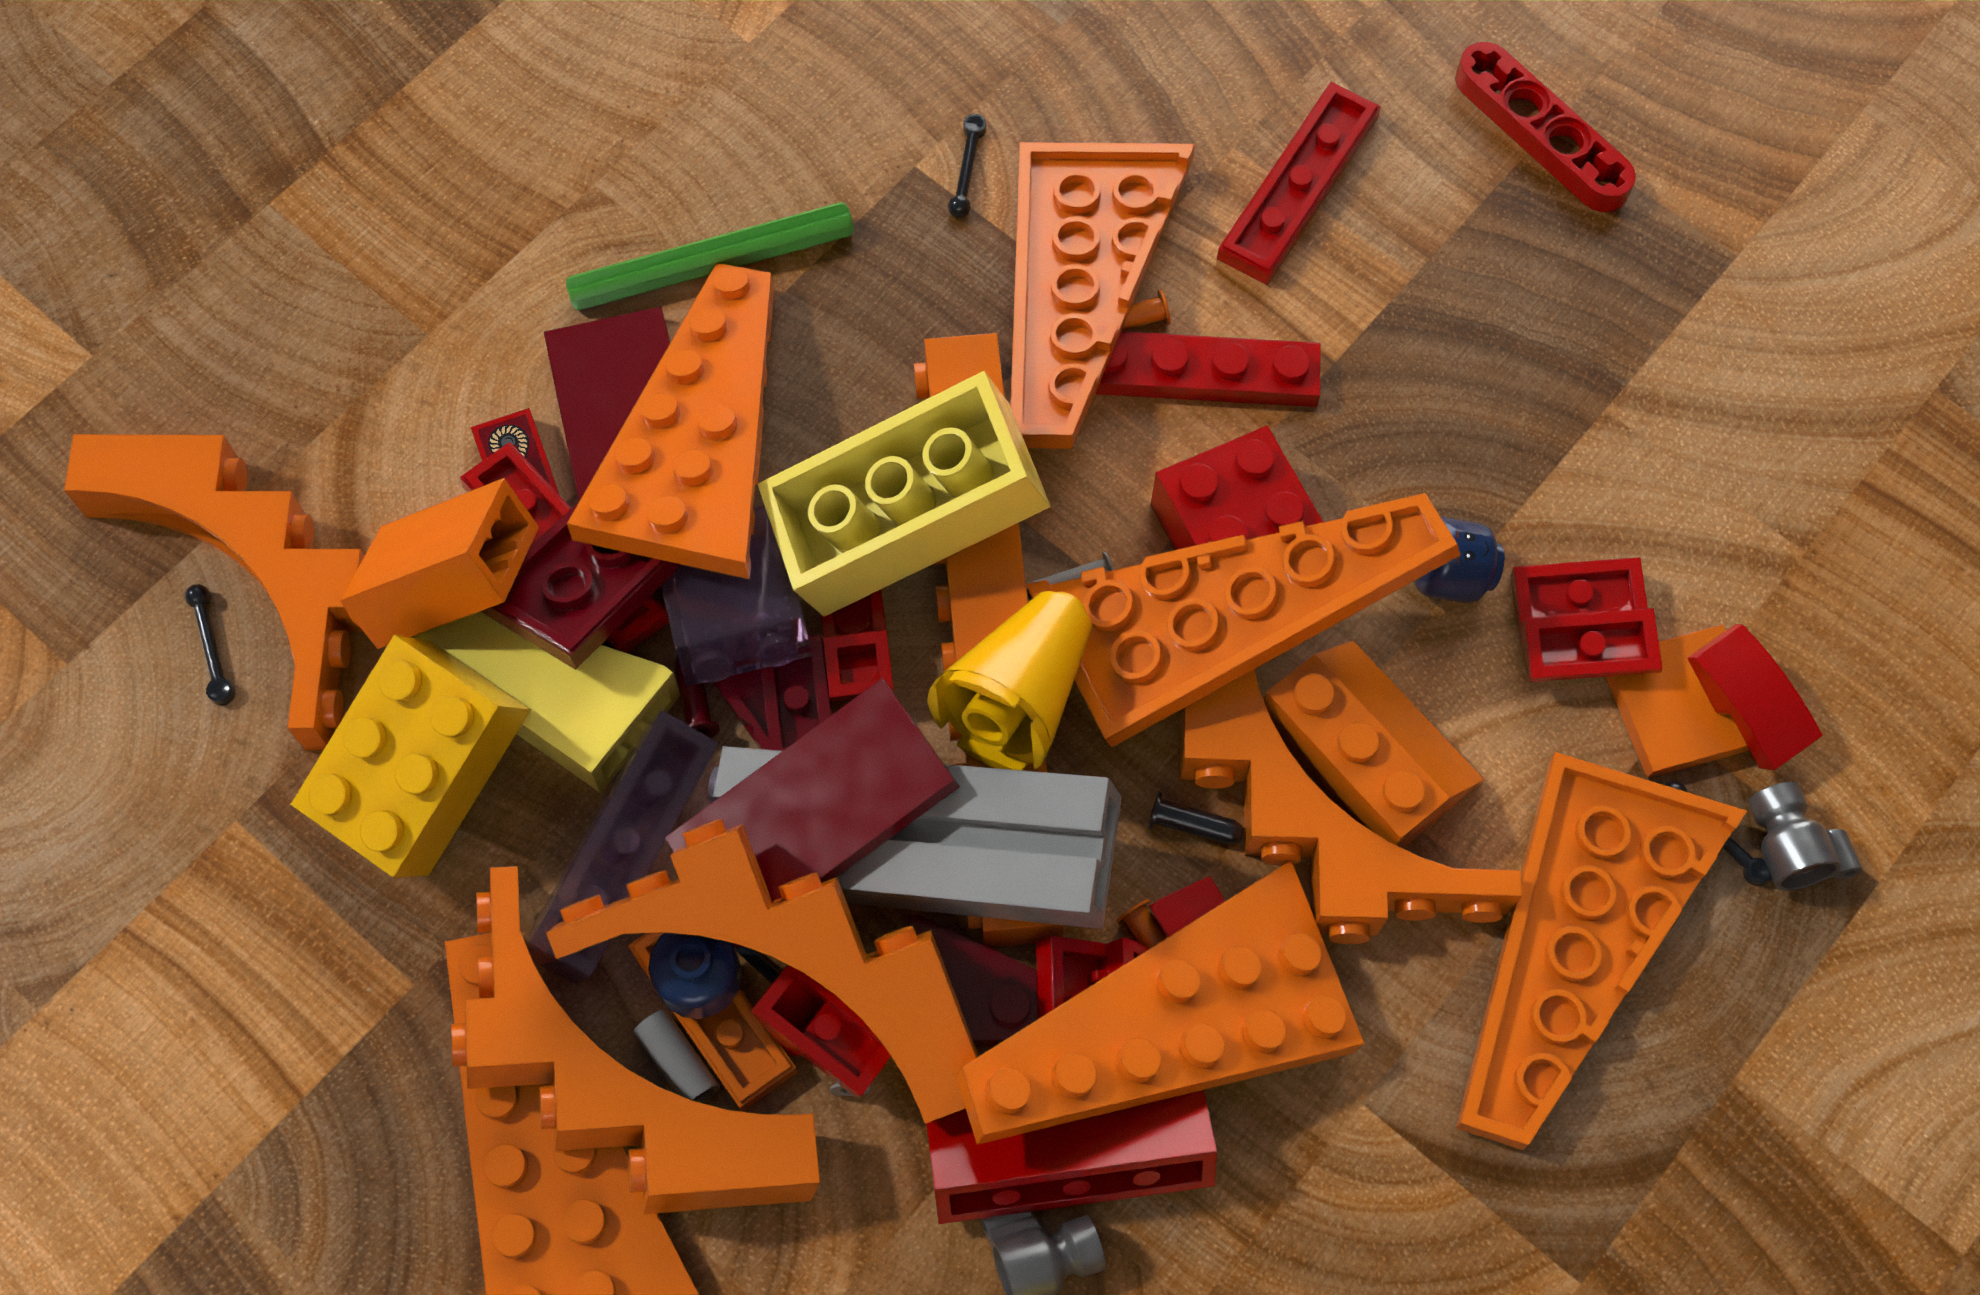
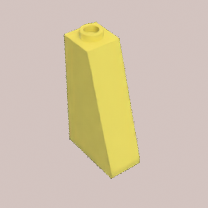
(577, 716)

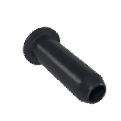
(1195, 822)

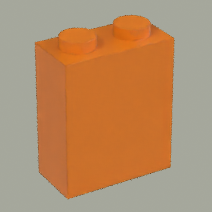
(440, 564)

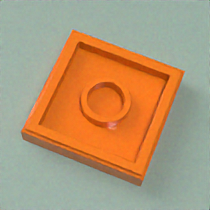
(1671, 714)

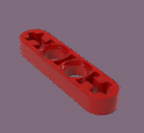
(1552, 120)

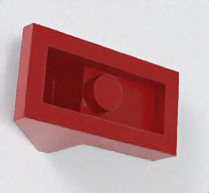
(822, 1029)

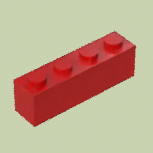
(1080, 1162)

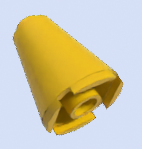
(1015, 683)

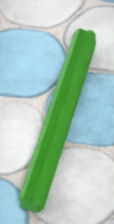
(699, 258)

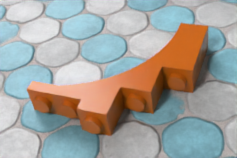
(201, 491)
(1289, 817)
(723, 896)
(688, 1149)

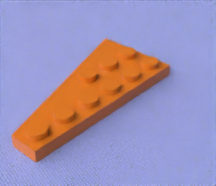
(1081, 254)
(691, 447)
(1232, 604)
(1598, 896)
(1200, 1010)
(546, 1214)

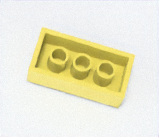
(902, 495)

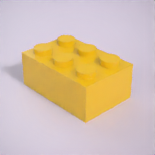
(410, 757)

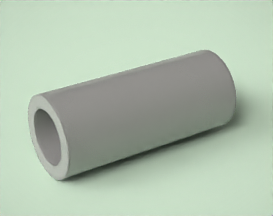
(675, 1057)

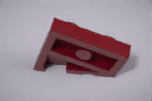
(781, 701)
(991, 988)

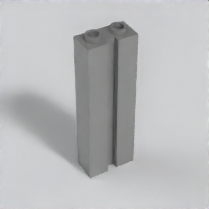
(990, 849)

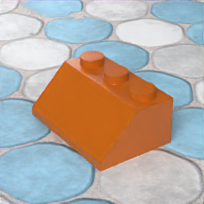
(1368, 744)

